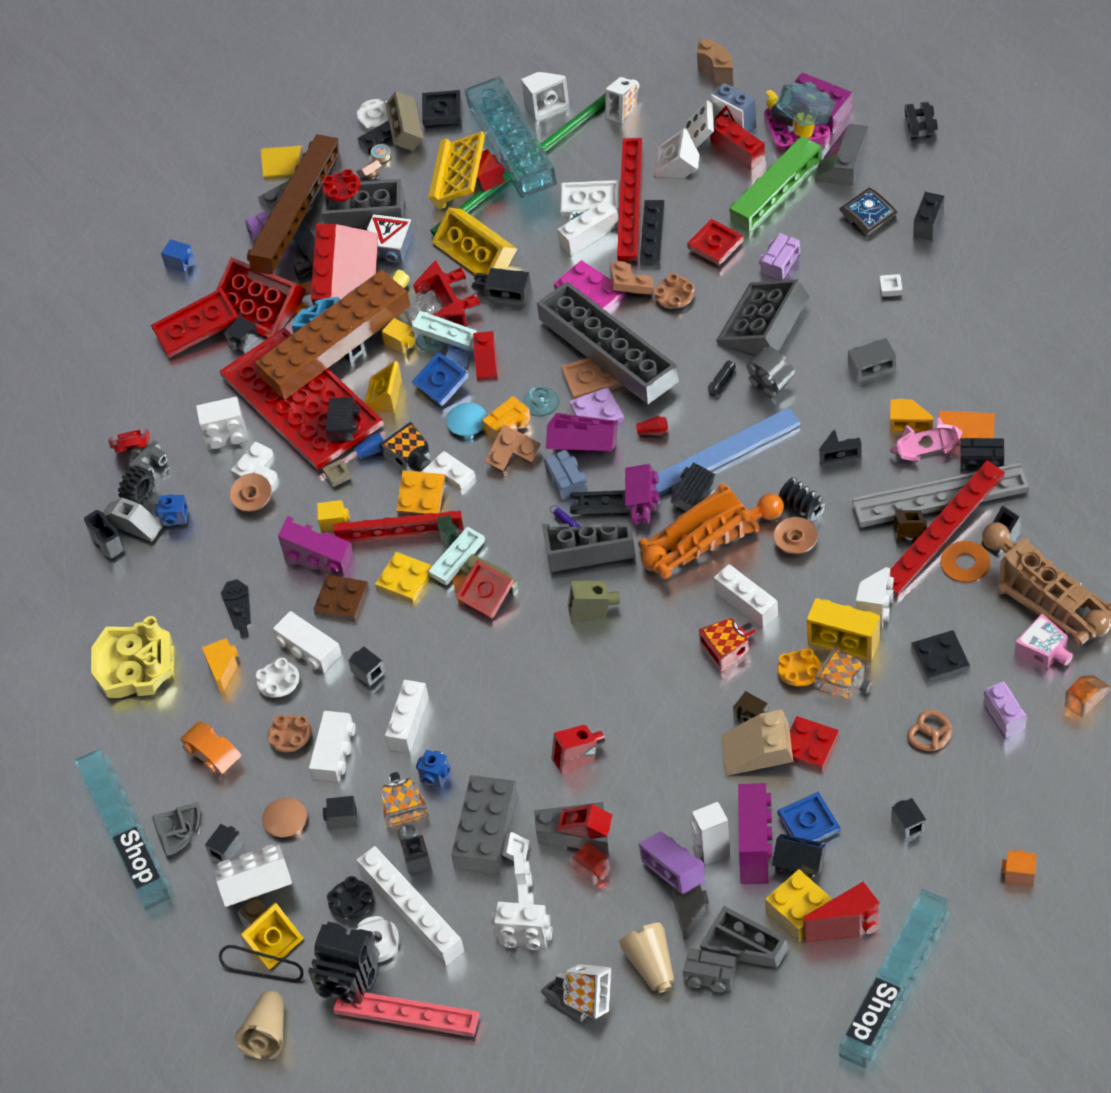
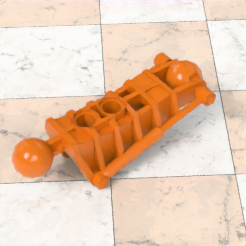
(704, 527)

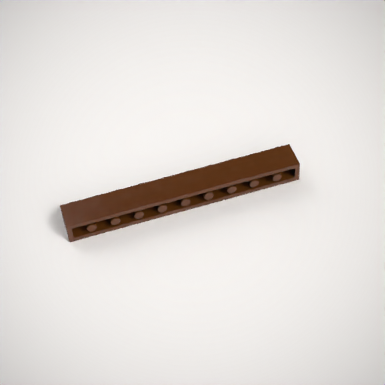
(293, 204)

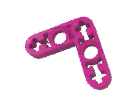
(790, 136)

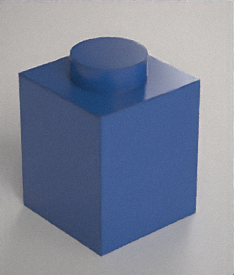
(177, 255)

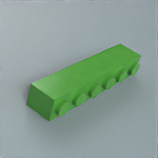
(775, 183)

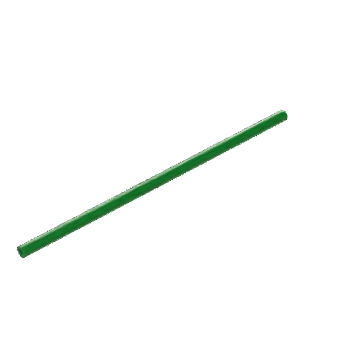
(546, 145)

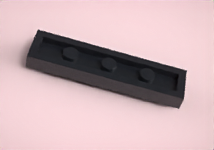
(652, 232)

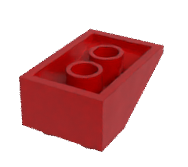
(844, 916)

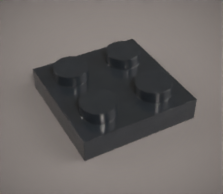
(441, 107)
(940, 656)

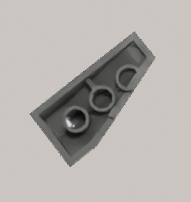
(843, 158)

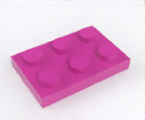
(592, 284)

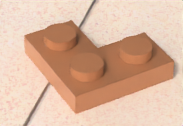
(624, 281)
(508, 443)

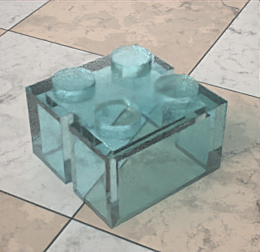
(805, 103)

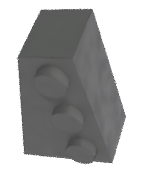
(546, 829)
(744, 939)

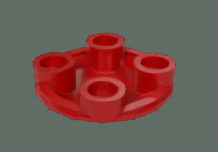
(341, 185)

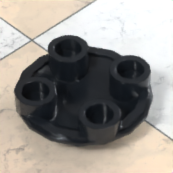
(350, 898)

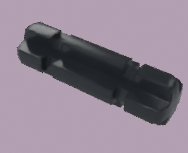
(721, 377)

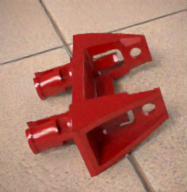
(453, 308)

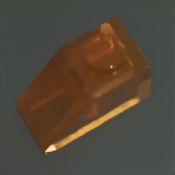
(1085, 694)

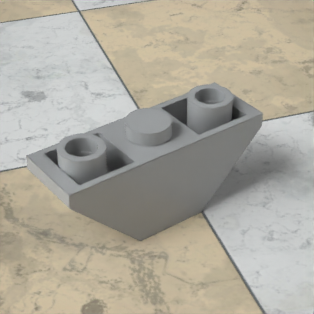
(132, 518)

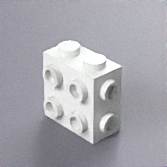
(522, 925)

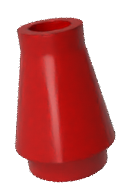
(655, 426)

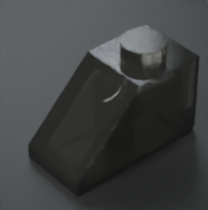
(690, 909)

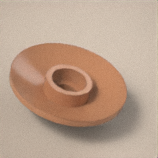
(246, 486)
(798, 529)

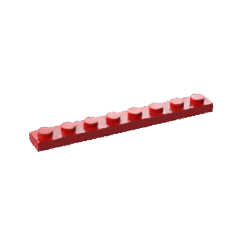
(629, 199)
(944, 525)

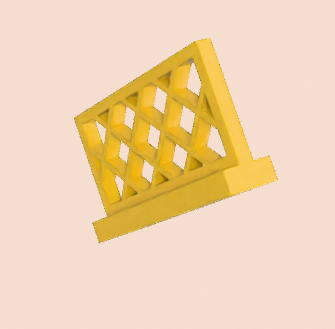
(446, 168)

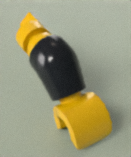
(782, 118)

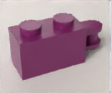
(641, 492)

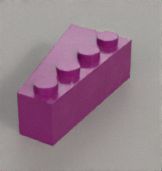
(754, 833)

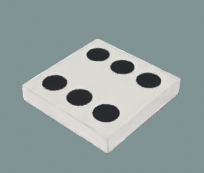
(700, 123)

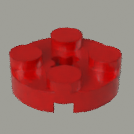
(129, 439)

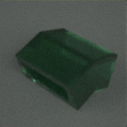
(447, 530)

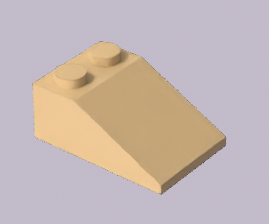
(757, 743)

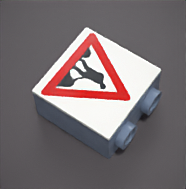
(734, 105)
(393, 237)

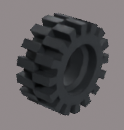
(136, 484)

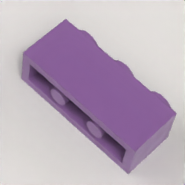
(672, 862)

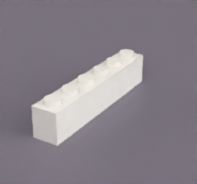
(410, 906)

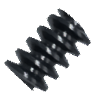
(802, 499)

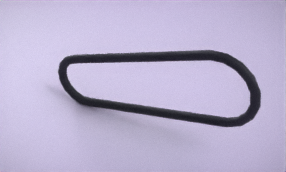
(264, 955)

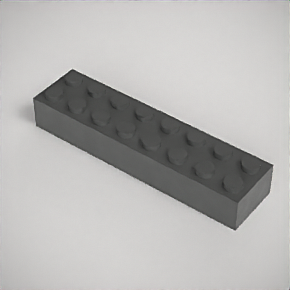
(608, 342)

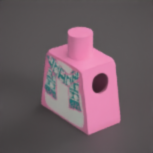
(1043, 644)

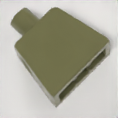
(590, 600)

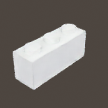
(588, 228)
(746, 596)
(307, 642)
(406, 716)
(332, 746)
(710, 833)

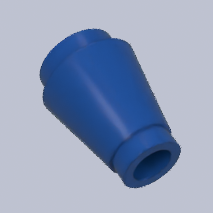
(369, 446)

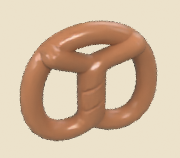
(930, 731)

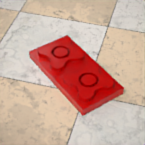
(194, 322)

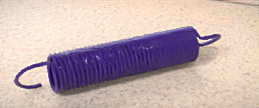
(563, 517)

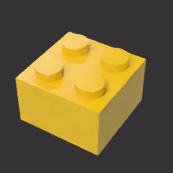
(793, 901)

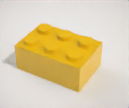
(843, 627)

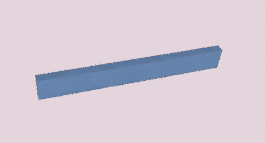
(731, 447)

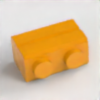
(510, 413)

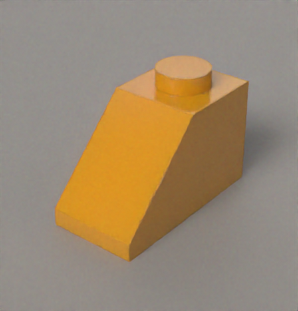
(908, 413)
(221, 661)

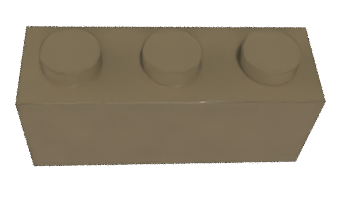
(404, 121)

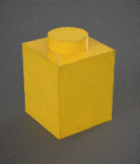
(398, 336)
(331, 513)

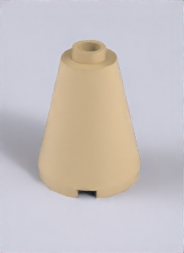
(650, 956)
(263, 1027)

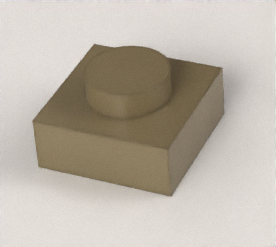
(337, 473)

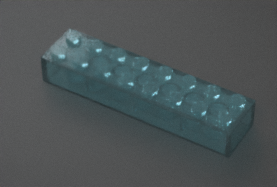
(511, 137)

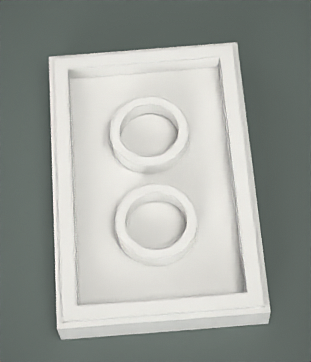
(586, 195)

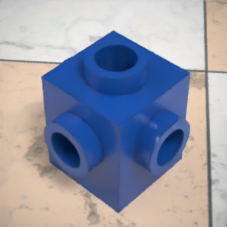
(172, 509)
(433, 768)

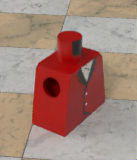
(574, 747)

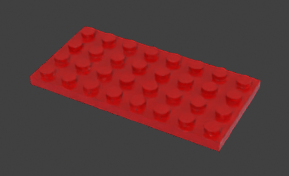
(303, 414)

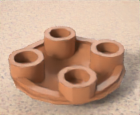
(674, 291)
(289, 732)
(284, 817)

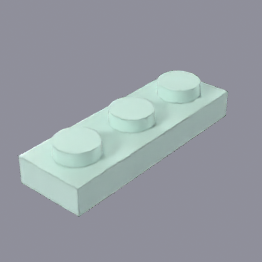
(443, 330)
(456, 555)

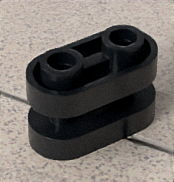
(928, 124)

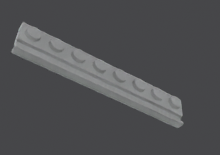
(931, 495)

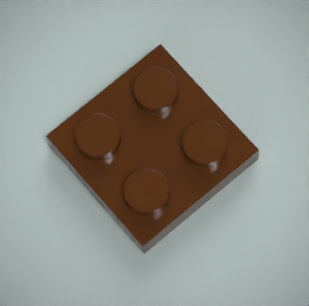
(341, 597)

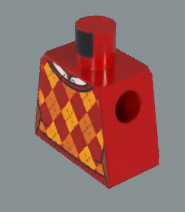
(726, 641)

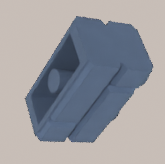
(564, 474)

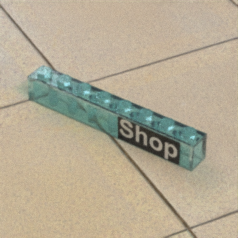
(123, 830)
(894, 978)

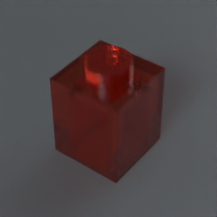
(591, 863)

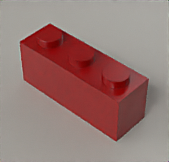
(738, 142)

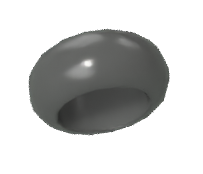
(407, 826)

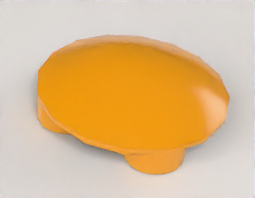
(799, 667)

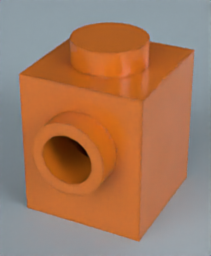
(1019, 867)

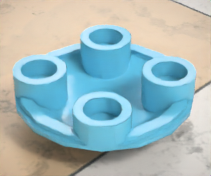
(466, 419)

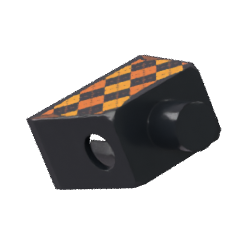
(406, 448)

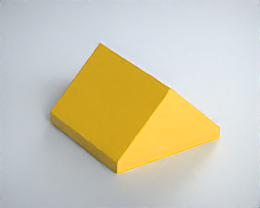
(280, 161)
(384, 389)
(272, 935)

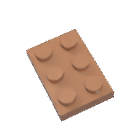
(587, 377)

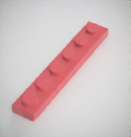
(411, 1014)

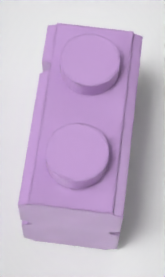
(780, 256)
(1004, 709)

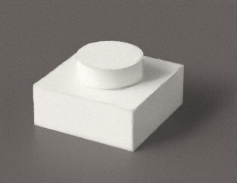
(890, 285)
(514, 844)

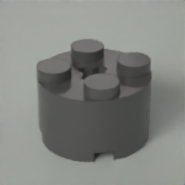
(770, 370)

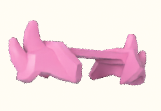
(942, 437)

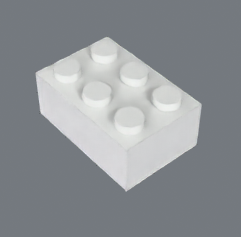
(252, 875)

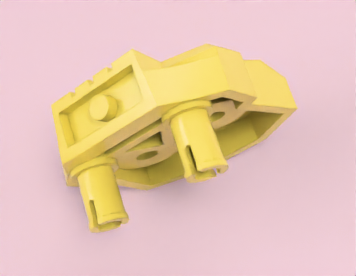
(148, 659)

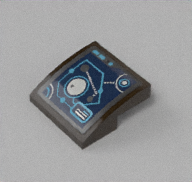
(868, 211)

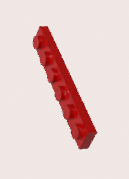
(394, 527)

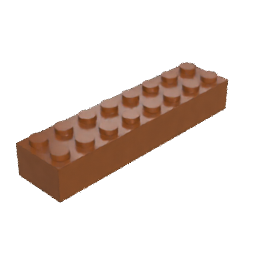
(333, 334)

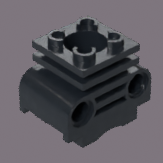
(343, 963)

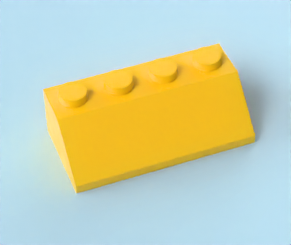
(472, 242)

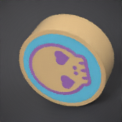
(381, 153)

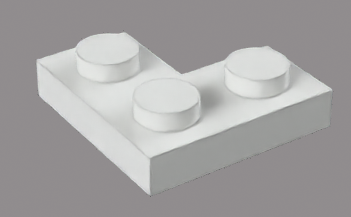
(254, 461)
(454, 470)
(523, 879)

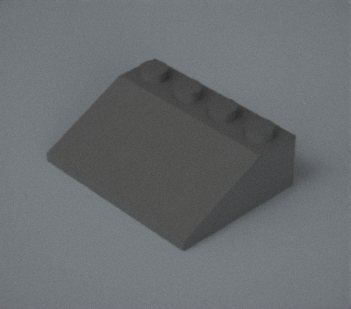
(764, 315)

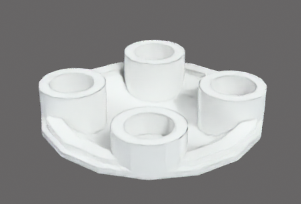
(277, 678)

